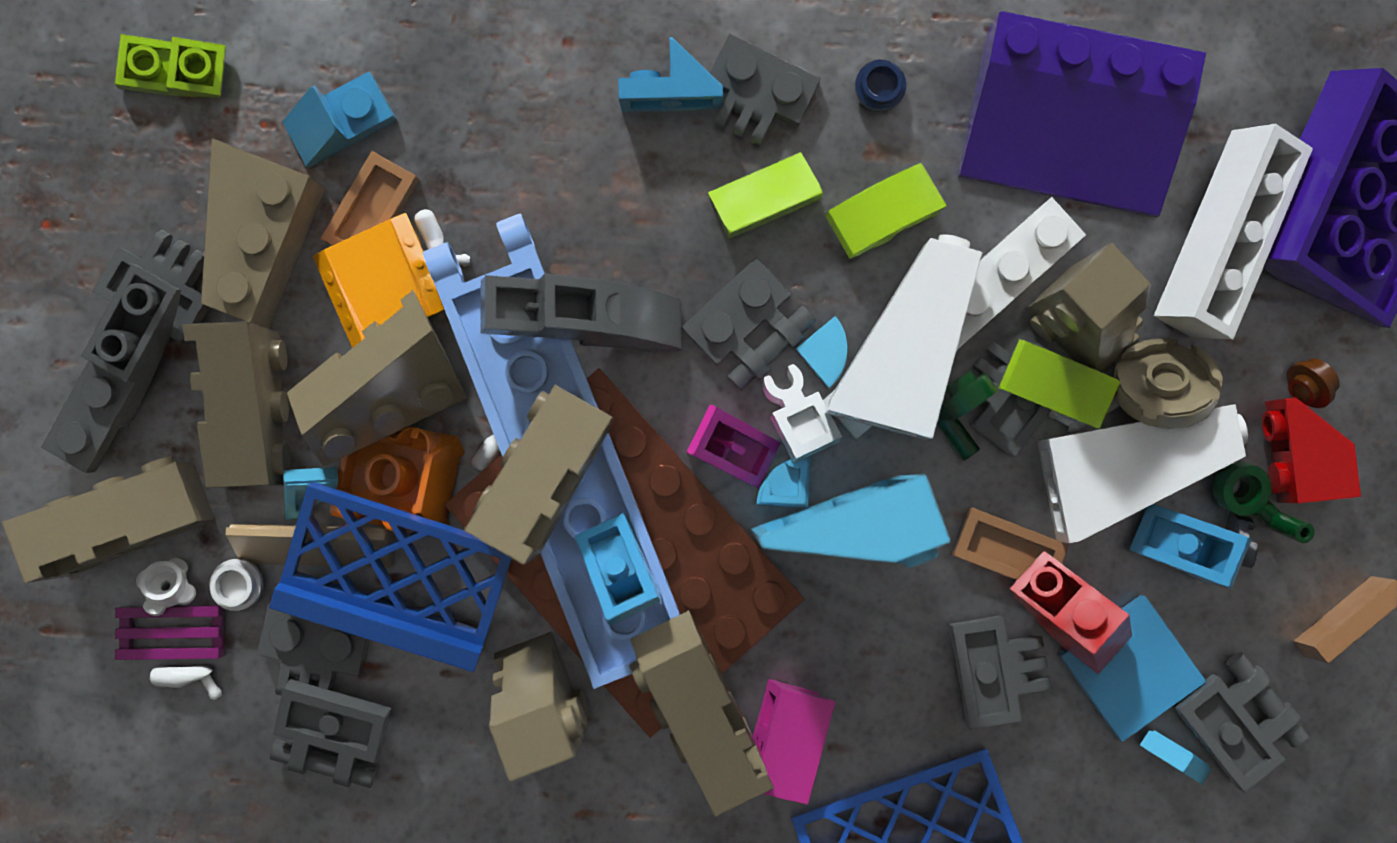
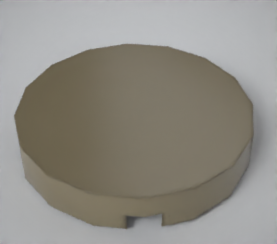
(1167, 383)

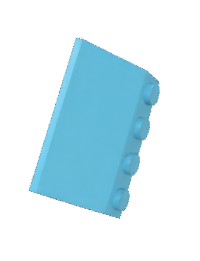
(876, 522)

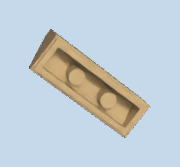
(272, 542)

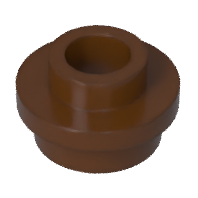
(1313, 382)

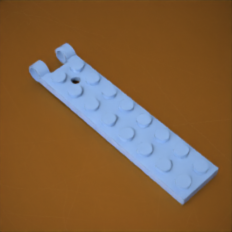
(508, 379)

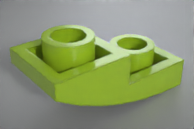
(171, 67)
(885, 210)
(1059, 384)

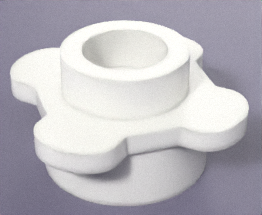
(155, 576)

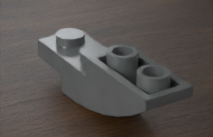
(580, 310)
(118, 369)

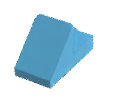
(686, 88)
(334, 121)
(1190, 546)
(617, 569)

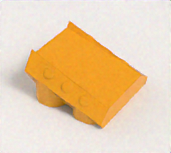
(373, 274)

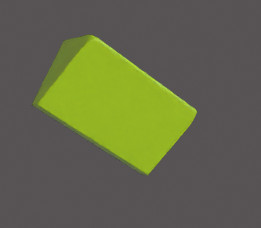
(765, 195)

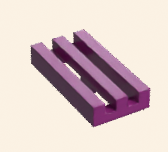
(127, 633)

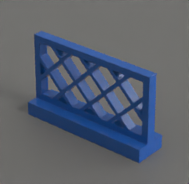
(368, 613)
(925, 776)

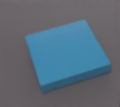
(1142, 677)

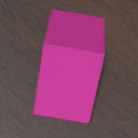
(733, 446)

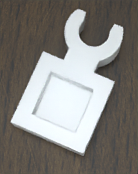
(801, 419)

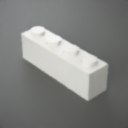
(1233, 232)

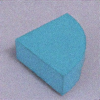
(826, 352)
(296, 482)
(786, 484)
(1176, 756)

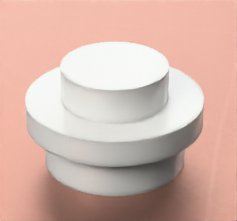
(236, 584)

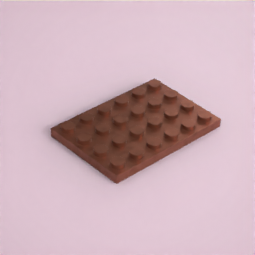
(702, 550)

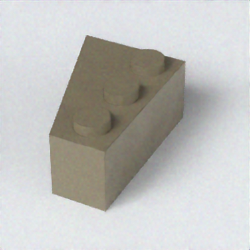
(253, 232)
(1093, 309)
(377, 386)
(241, 403)
(539, 475)
(108, 521)
(700, 712)
(537, 713)

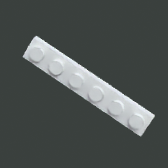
(1008, 272)

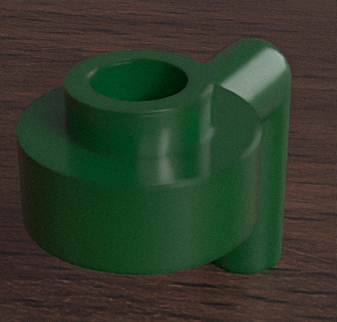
(964, 396)
(1254, 499)

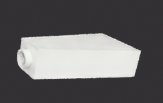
(909, 354)
(1124, 468)

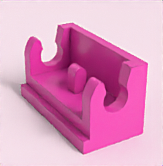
(792, 738)

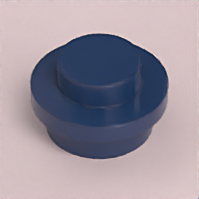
(880, 85)

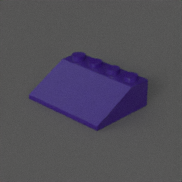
(1080, 113)
(1344, 211)

